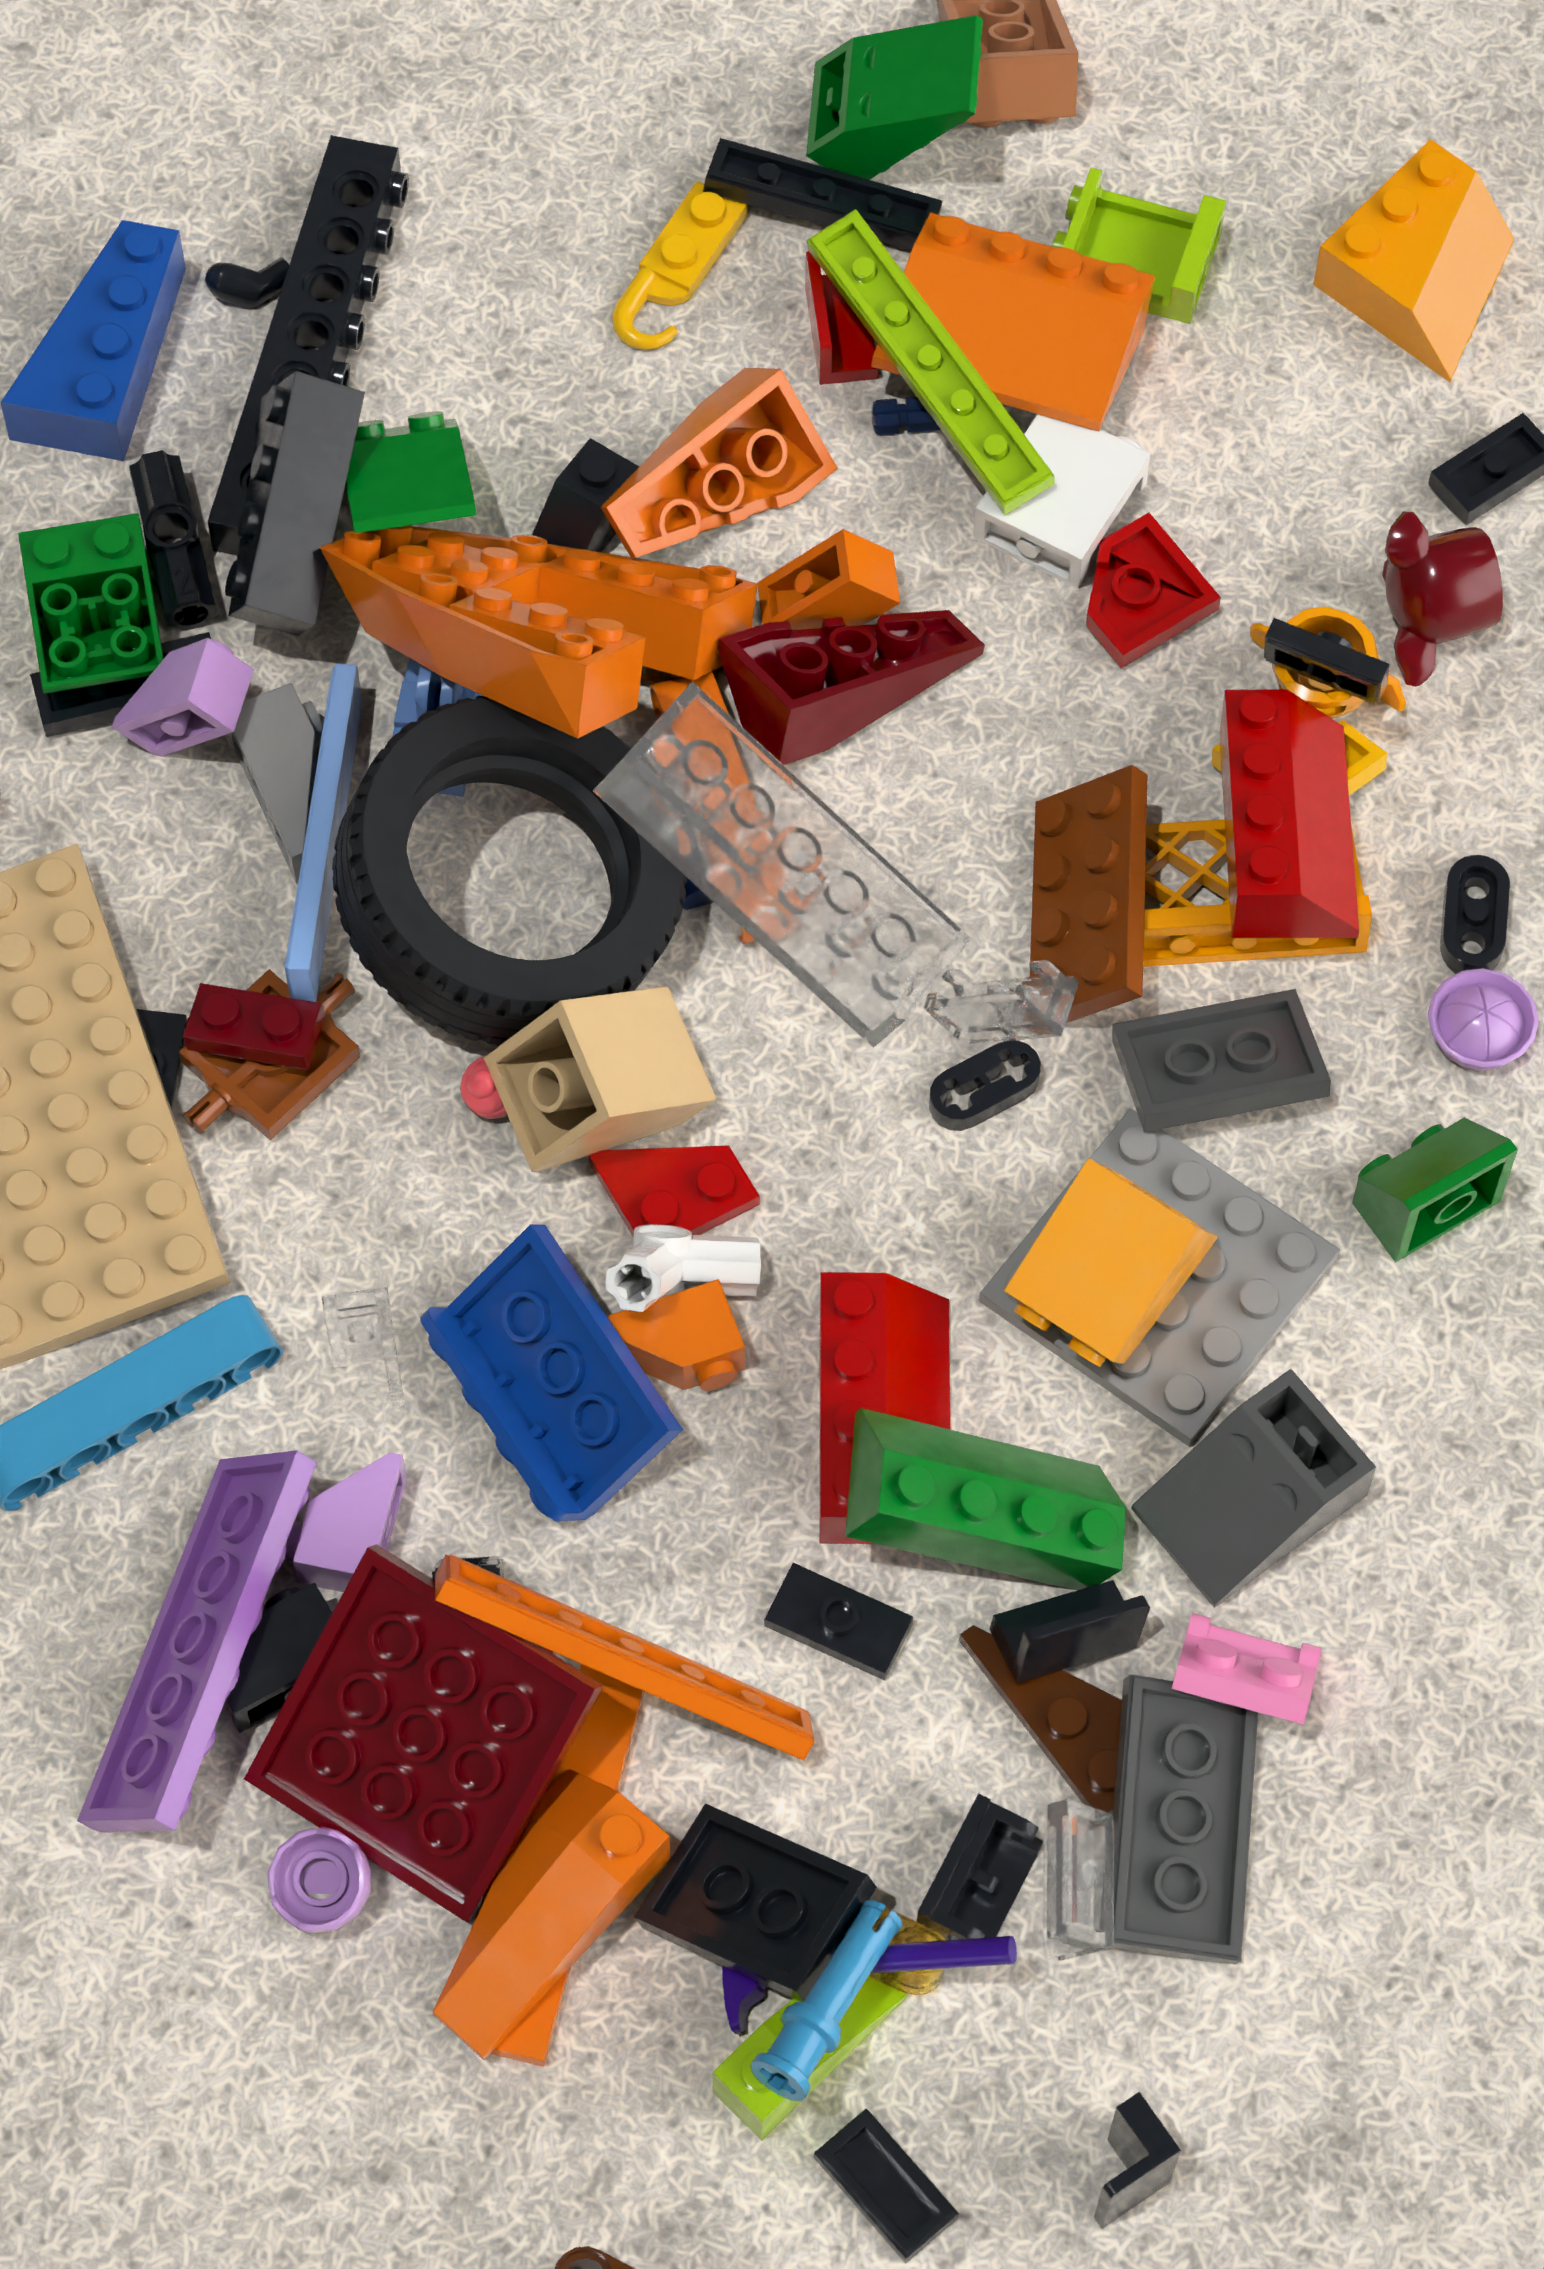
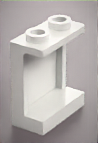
(1071, 517)

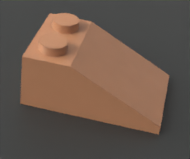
(1025, 60)

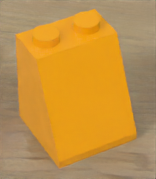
(1107, 1264)

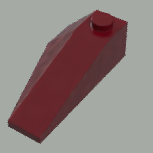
(826, 683)

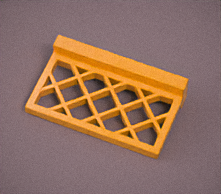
(1202, 934)

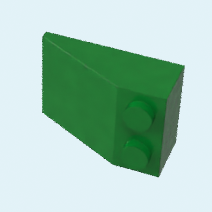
(408, 474)

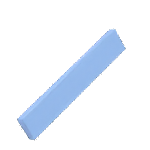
(326, 812)

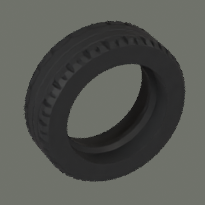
(418, 953)

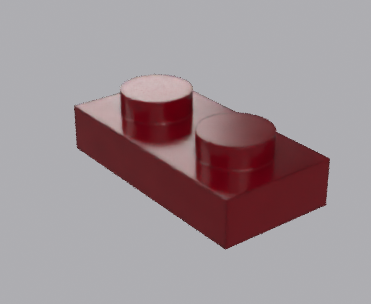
(254, 1026)

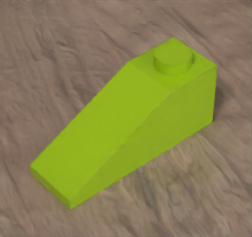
(762, 2108)

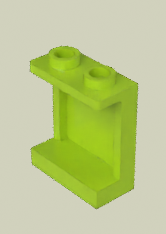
(1149, 238)

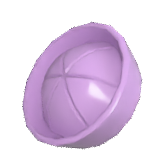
(1482, 1019)

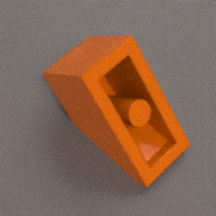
(832, 580)
(685, 1338)

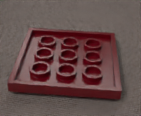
(422, 1733)

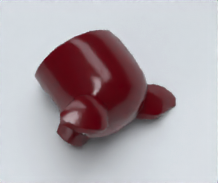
(1438, 590)

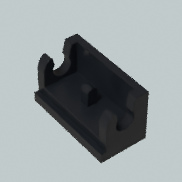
(980, 1873)

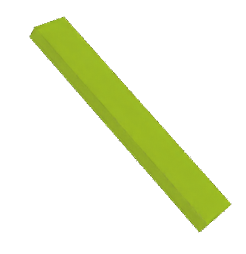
(931, 362)

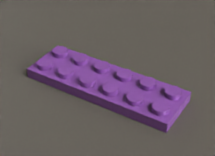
(197, 1644)

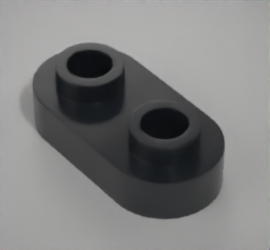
(1475, 919)

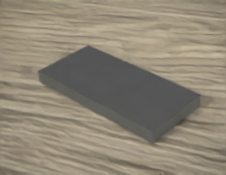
(1181, 1822)

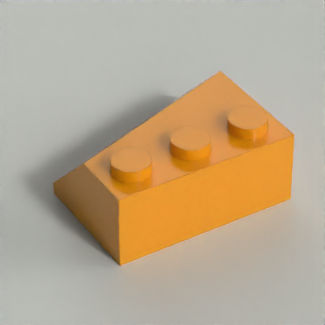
(1420, 257)

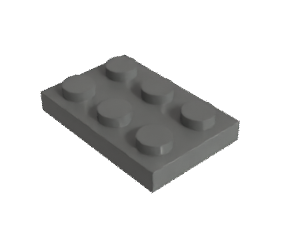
(1220, 1060)

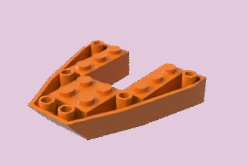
(537, 620)

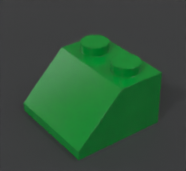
(1433, 1185)

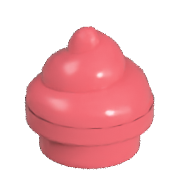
(480, 1091)

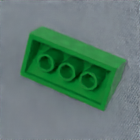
(982, 1503)

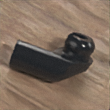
(246, 286)

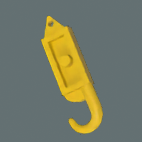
(678, 262)

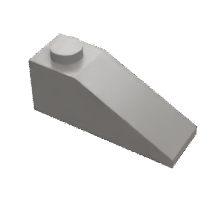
(280, 761)

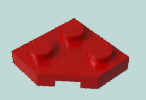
(1145, 591)

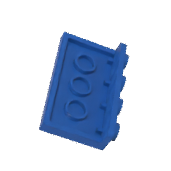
(551, 1378)

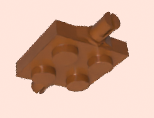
(267, 1092)

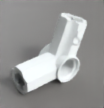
(674, 1260)

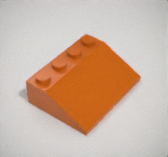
(1031, 317)

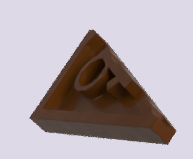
(1064, 1716)

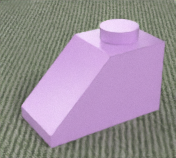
(187, 699)
(346, 1522)

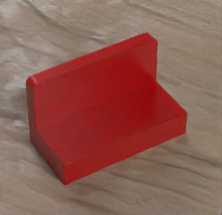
(839, 337)

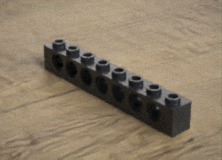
(349, 177)

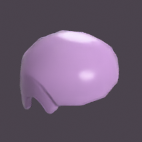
(319, 1864)

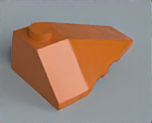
(726, 461)
(548, 1904)

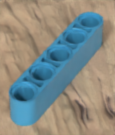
(132, 1395)

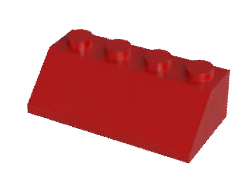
(1286, 818)
(880, 1353)

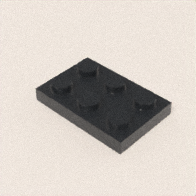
(754, 1902)

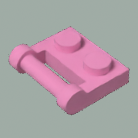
(1246, 1670)

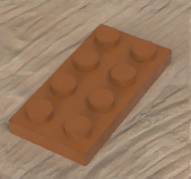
(1092, 888)

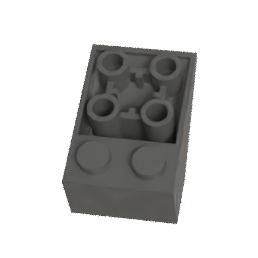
(1255, 1488)

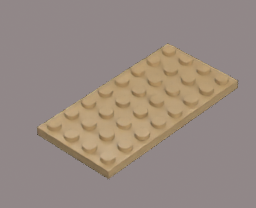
(91, 1161)

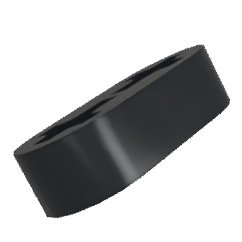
(977, 1073)

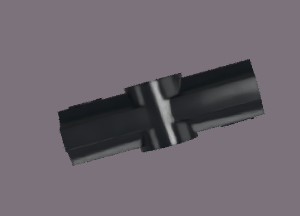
(178, 565)

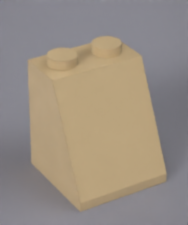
(598, 1075)

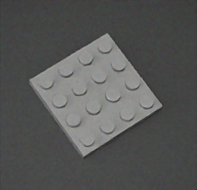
(1224, 1310)

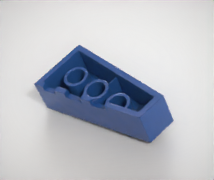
(100, 352)

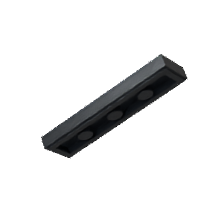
(816, 192)

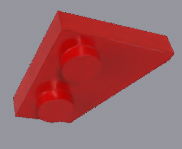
(675, 1186)

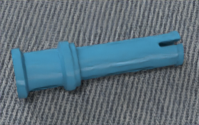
(812, 2025)

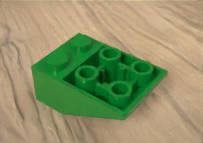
(892, 94)
(91, 602)

